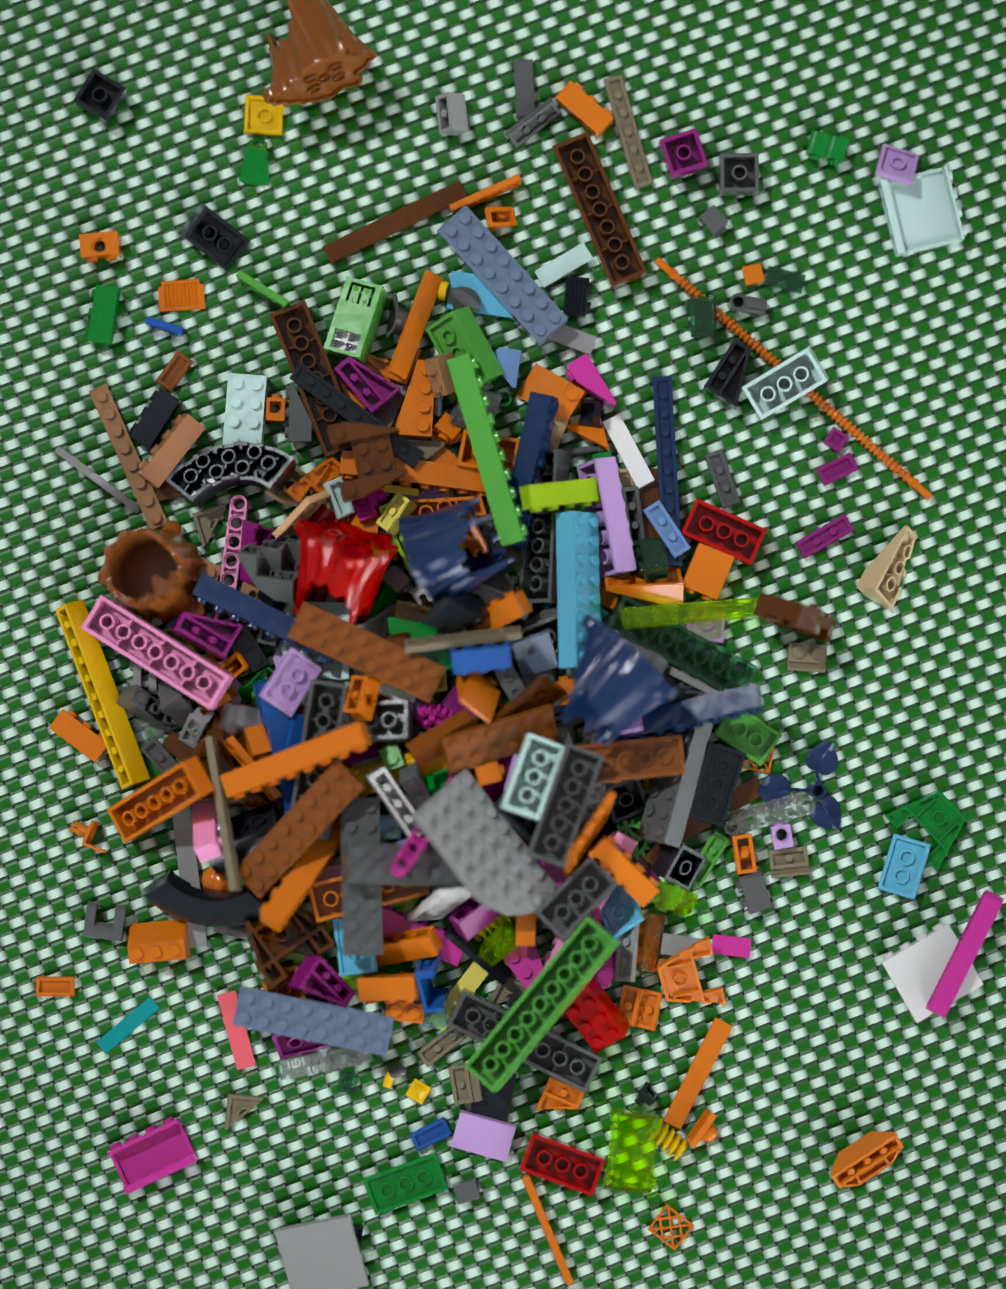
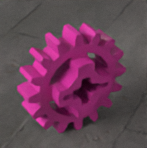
(431, 715)

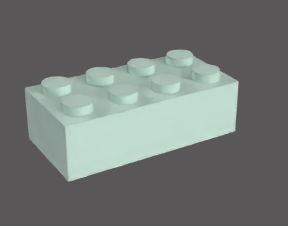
(785, 382)
(245, 408)
(532, 777)

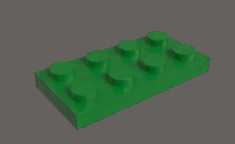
(405, 1183)

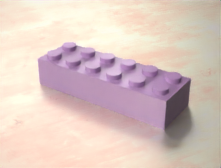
(614, 537)

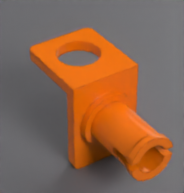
(88, 834)

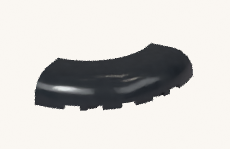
(231, 467)
(203, 905)

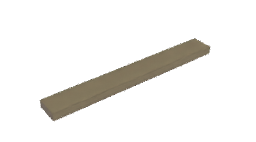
(223, 815)

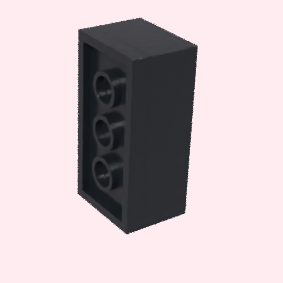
(716, 784)
(248, 831)

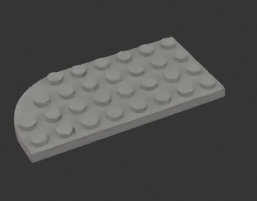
(483, 848)

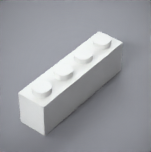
(392, 798)

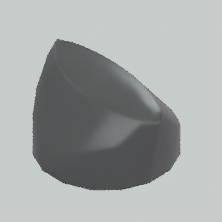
(465, 297)

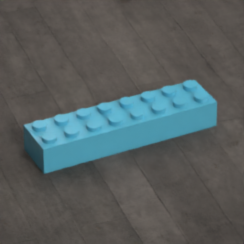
(576, 581)

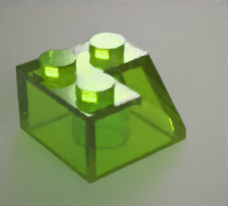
(674, 899)

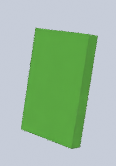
(262, 290)
(749, 736)

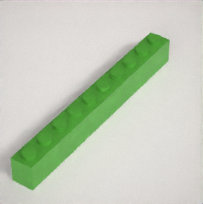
(487, 450)

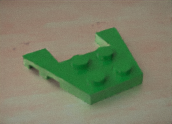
(418, 630)
(937, 817)

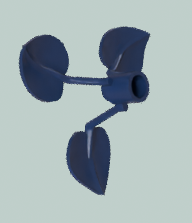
(823, 760)

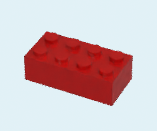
(723, 531)
(597, 1017)
(562, 1163)

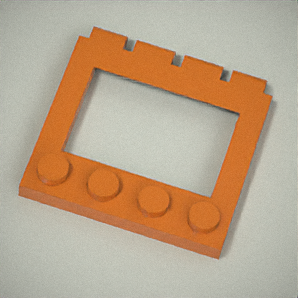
(589, 834)

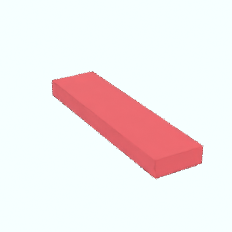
(237, 1035)

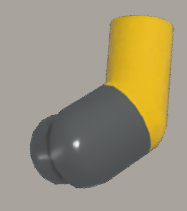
(392, 1073)

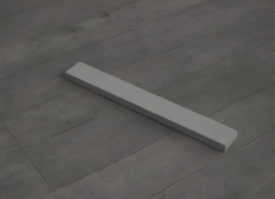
(188, 866)

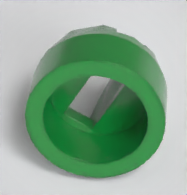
(505, 396)

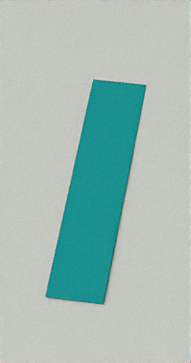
(127, 1025)

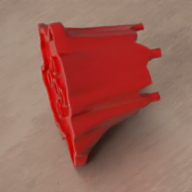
(342, 561)

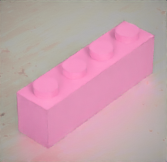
(206, 832)

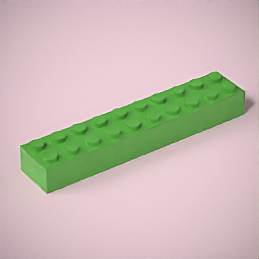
(542, 1004)

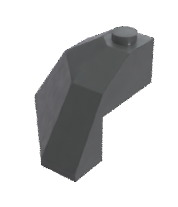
(273, 567)

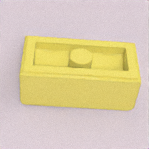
(398, 508)

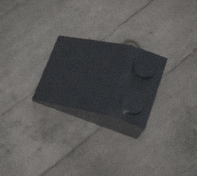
(214, 236)
(456, 614)

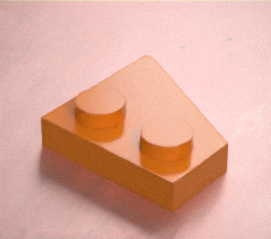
(559, 1095)

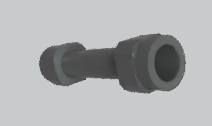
(584, 450)

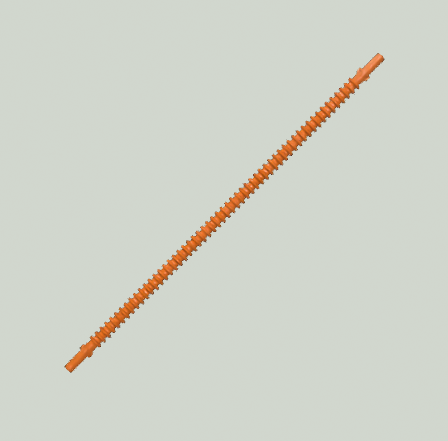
(913, 482)

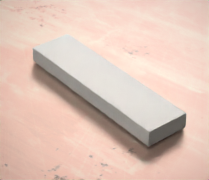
(628, 451)

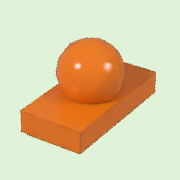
(703, 1129)

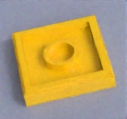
(262, 117)

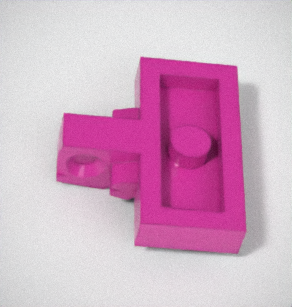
(366, 509)

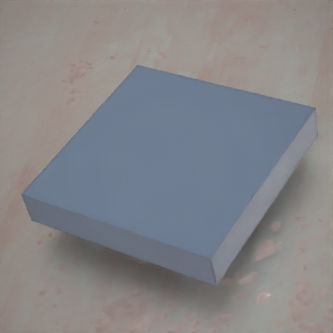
(535, 653)

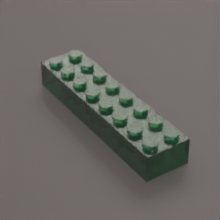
(686, 651)

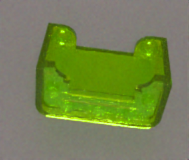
(632, 1151)

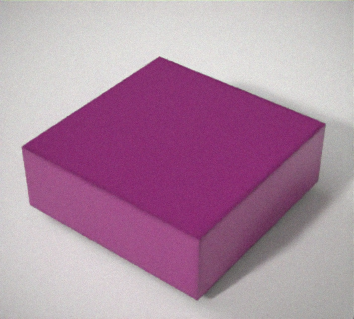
(835, 439)

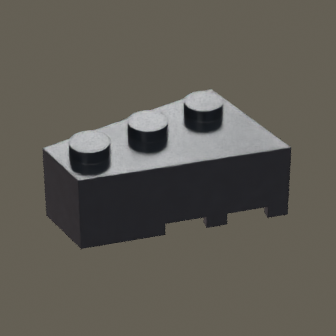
(729, 374)

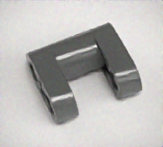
(104, 930)

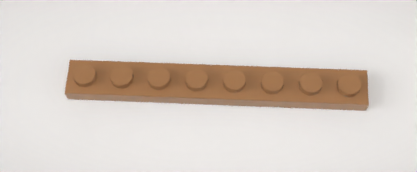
(128, 456)

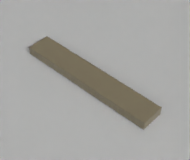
(628, 131)
(463, 639)

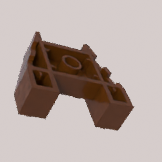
(372, 458)
(796, 617)
(271, 946)

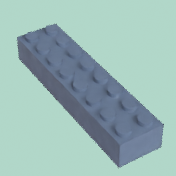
(502, 276)
(313, 1020)

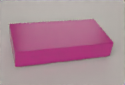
(731, 945)

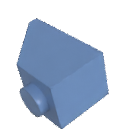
(509, 361)

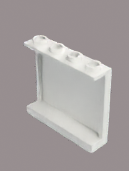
(919, 966)

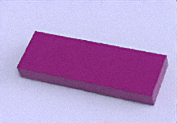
(824, 536)

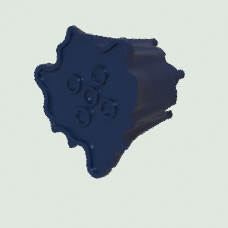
(435, 554)
(612, 684)

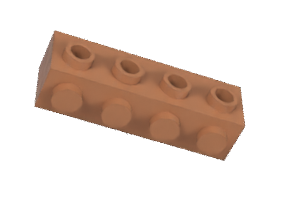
(171, 450)

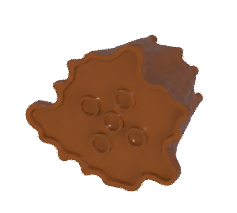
(316, 57)
(153, 572)

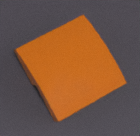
(640, 1006)

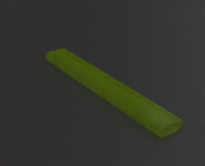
(688, 613)

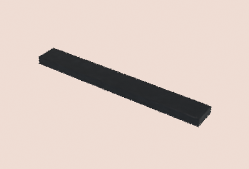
(352, 411)

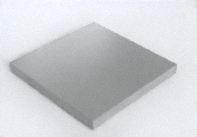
(322, 1254)

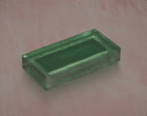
(784, 280)

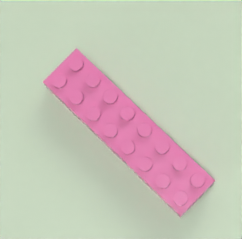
(158, 652)

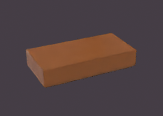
(174, 371)

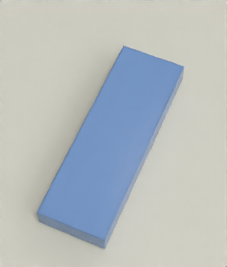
(666, 529)

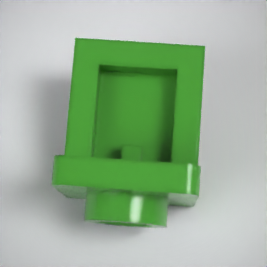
(392, 757)

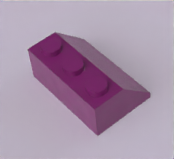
(291, 1046)

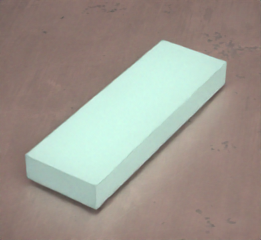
(563, 265)

